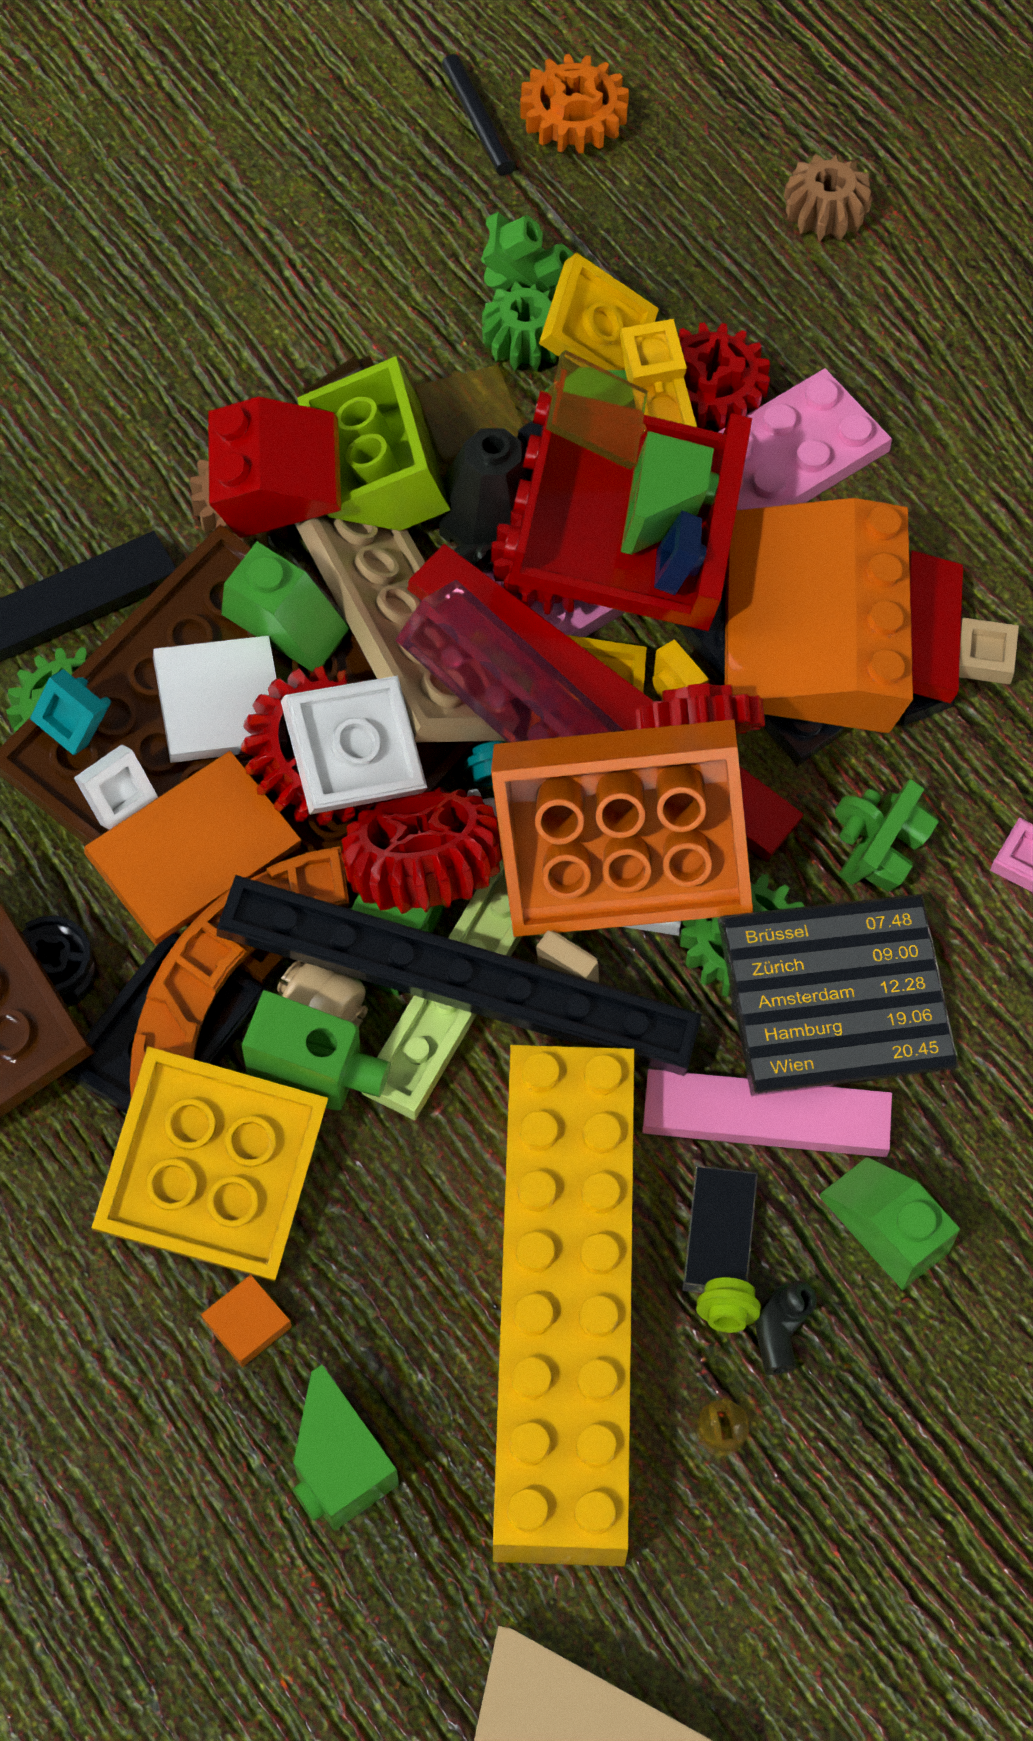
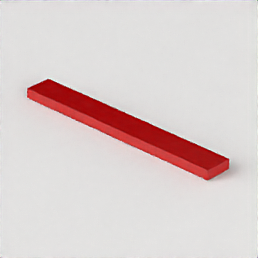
(766, 814)

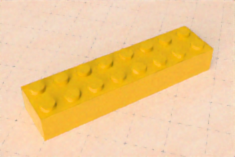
(566, 1309)

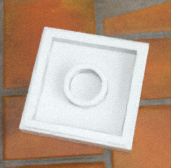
(210, 693)
(353, 744)

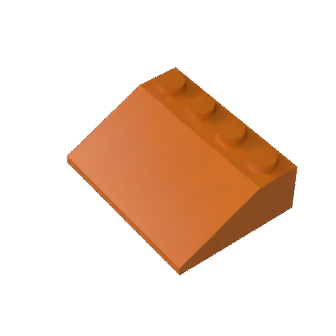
(821, 611)
(622, 828)

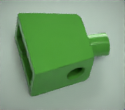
(310, 1051)

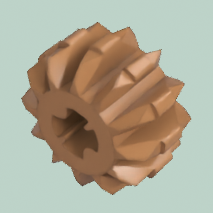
(827, 197)

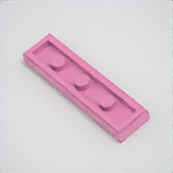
(801, 1119)

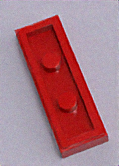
(935, 625)

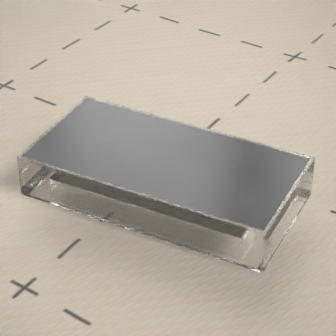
(719, 1226)

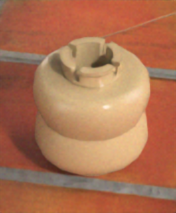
(325, 991)

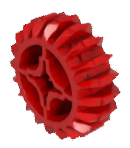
(263, 743)
(422, 850)

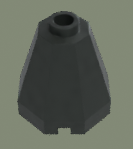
(482, 486)

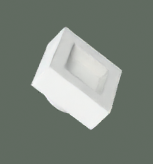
(116, 787)

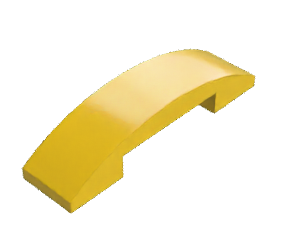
(657, 364)

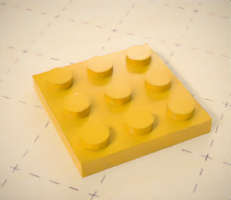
(210, 1164)

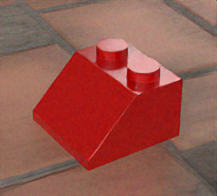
(272, 464)

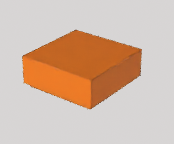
(246, 1320)

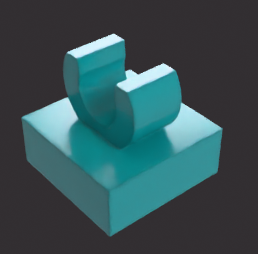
(69, 711)

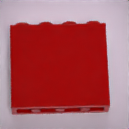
(578, 517)

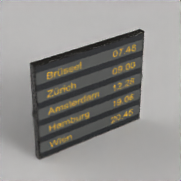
(837, 994)

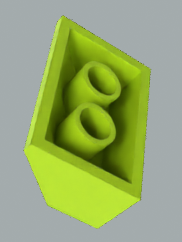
(383, 448)

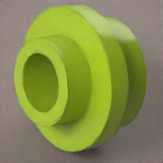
(728, 1304)

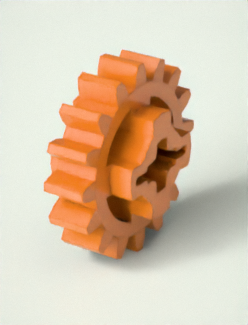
(574, 103)

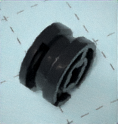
(64, 955)

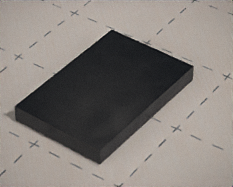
(112, 1037)

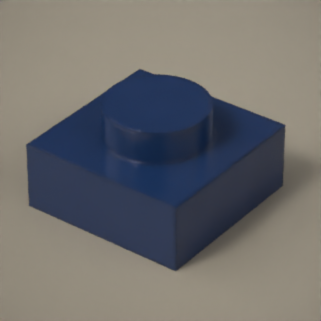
(679, 553)

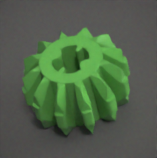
(515, 325)

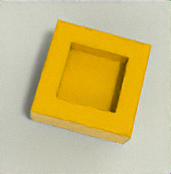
(675, 669)

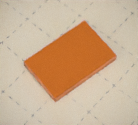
(190, 846)

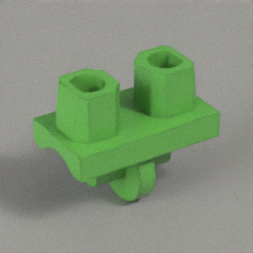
(518, 255)
(896, 817)

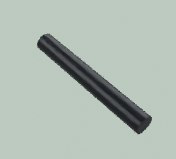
(478, 115)

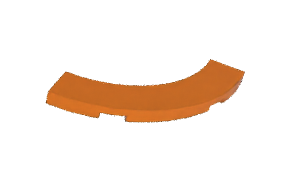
(203, 962)

